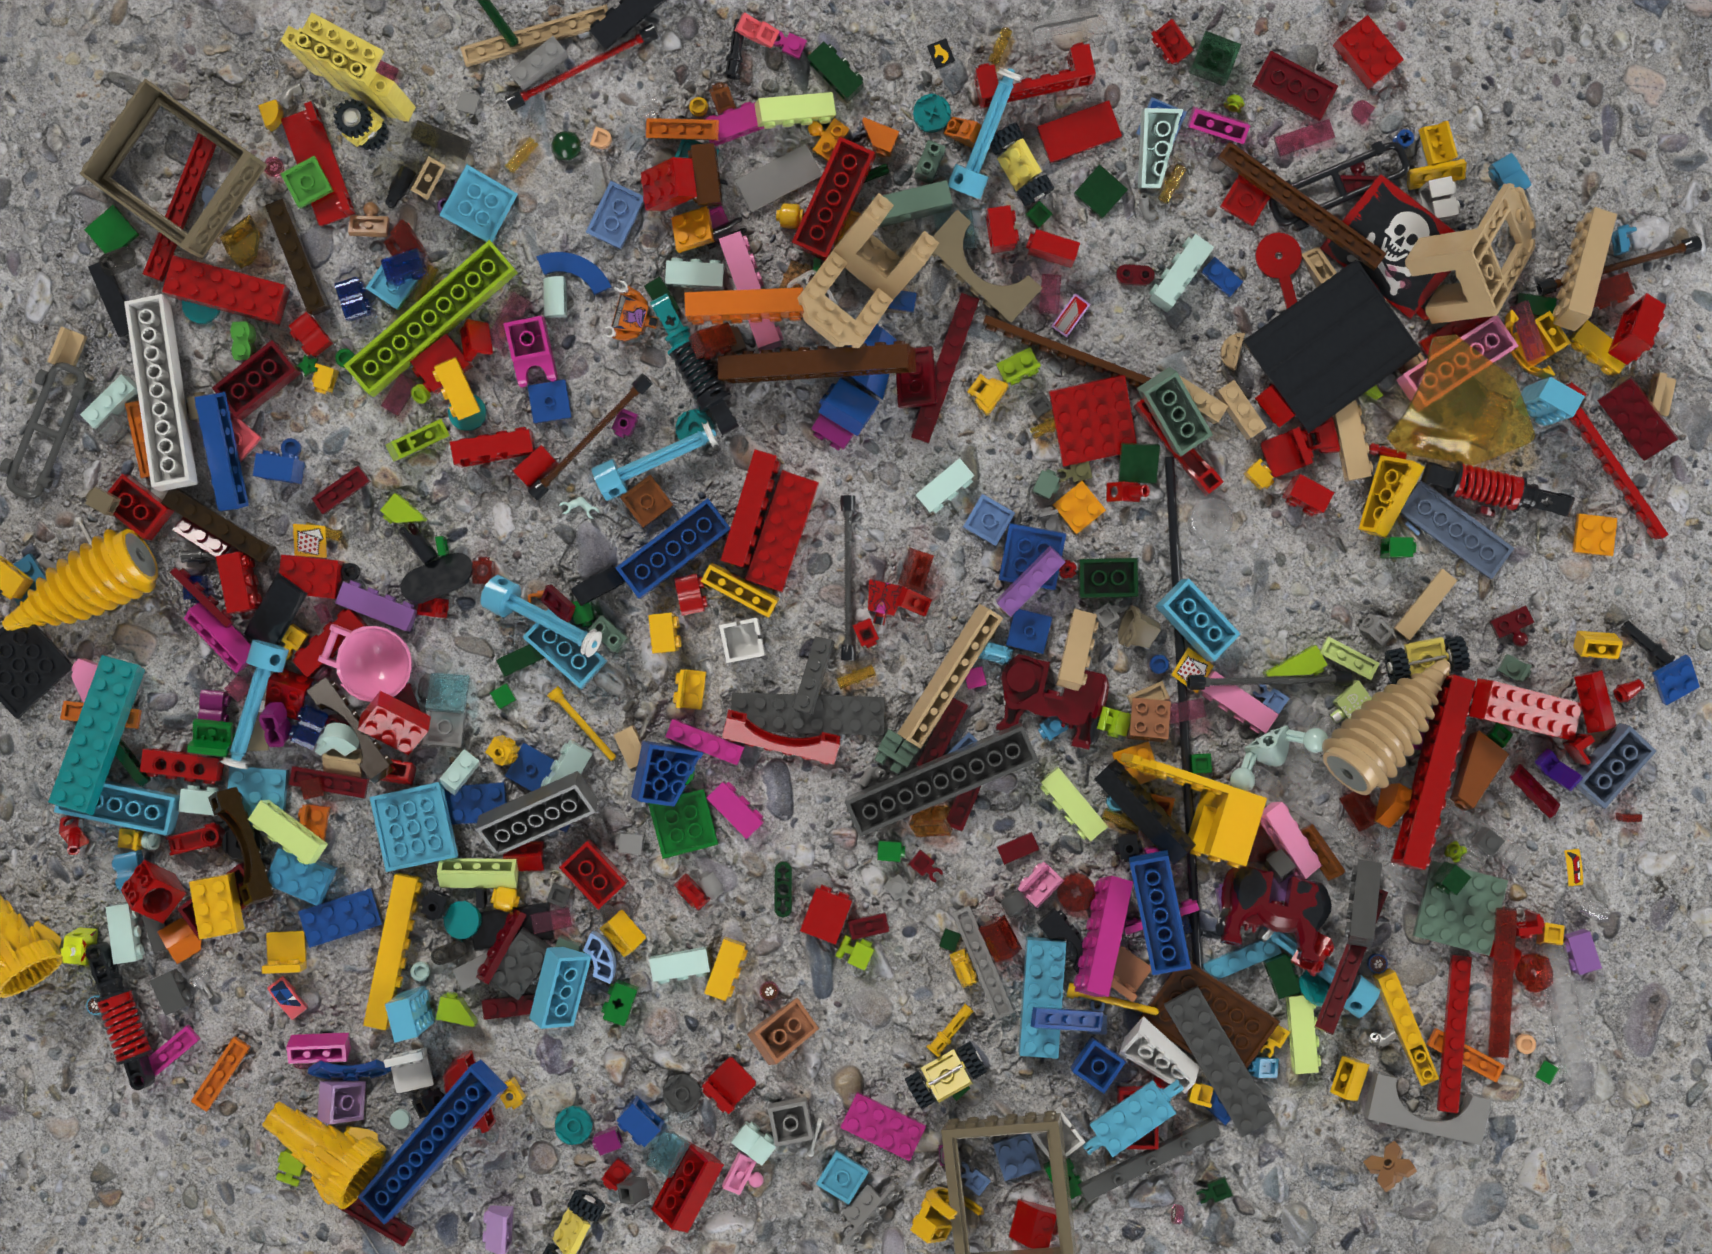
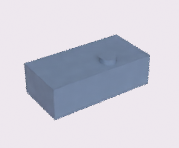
(1613, 765)

